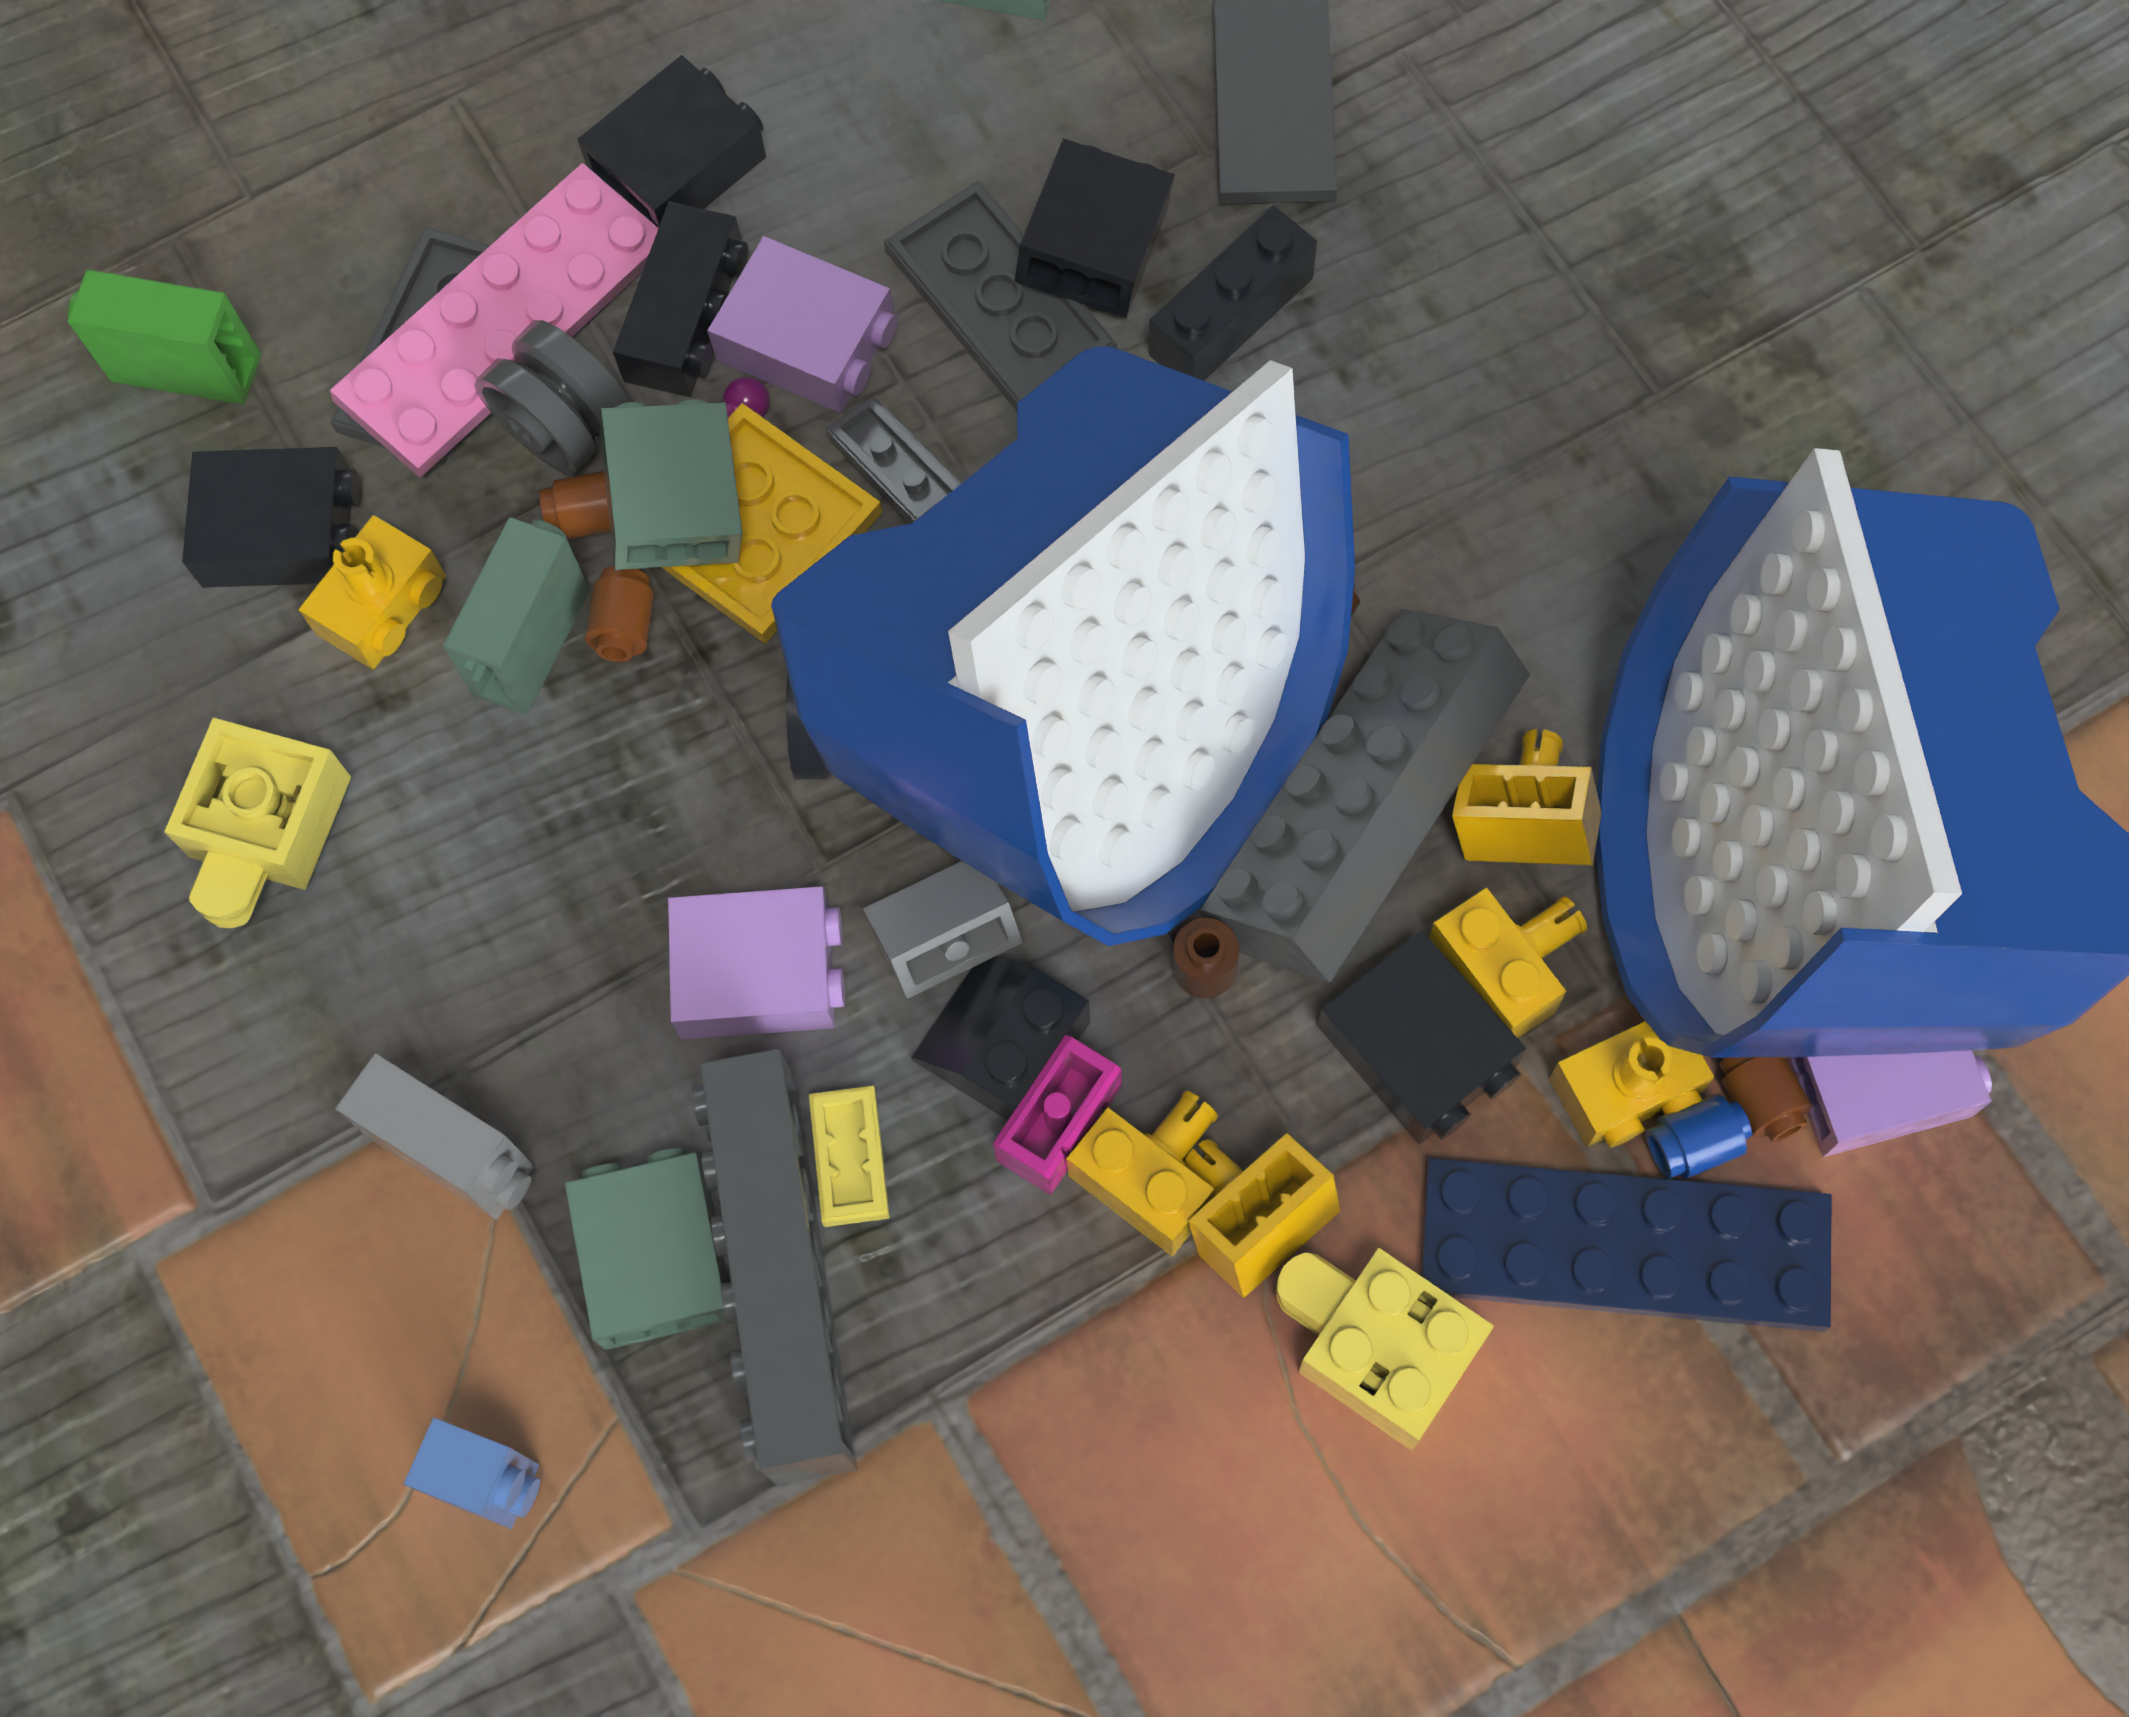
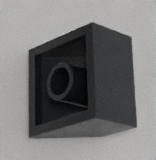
(1001, 1032)

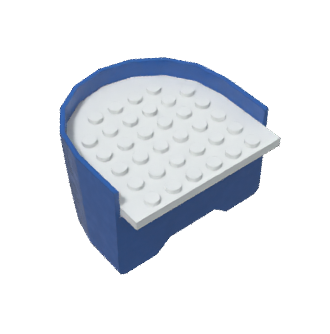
(1093, 640)
(1851, 785)

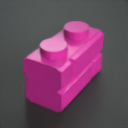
(1057, 1113)

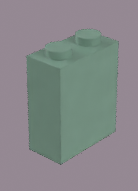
(670, 485)
(518, 615)
(647, 1248)

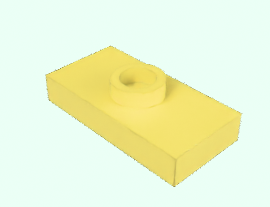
(849, 1156)

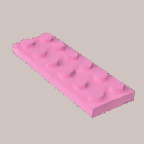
(549, 266)

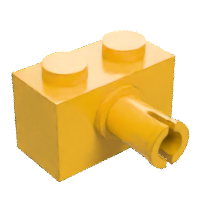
(373, 592)
(1529, 808)
(1506, 959)
(1627, 1082)
(1145, 1173)
(1259, 1212)

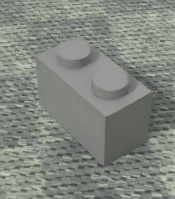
(942, 927)

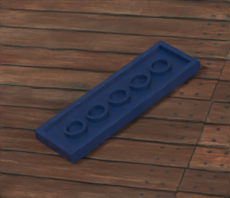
(1628, 1244)

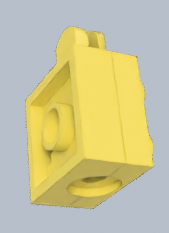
(253, 814)
(1383, 1333)

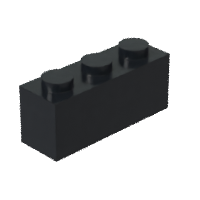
(1233, 296)
(678, 297)

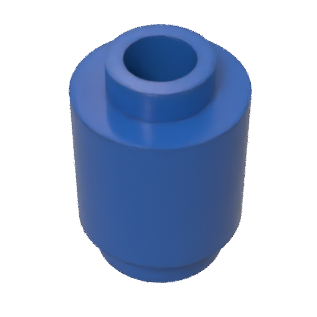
(1699, 1137)

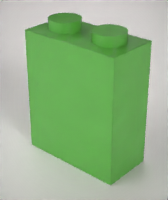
(164, 336)

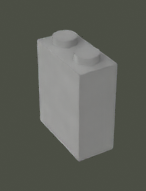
(437, 1137)

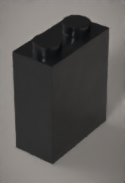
(674, 142)
(1094, 227)
(267, 515)
(1422, 1039)

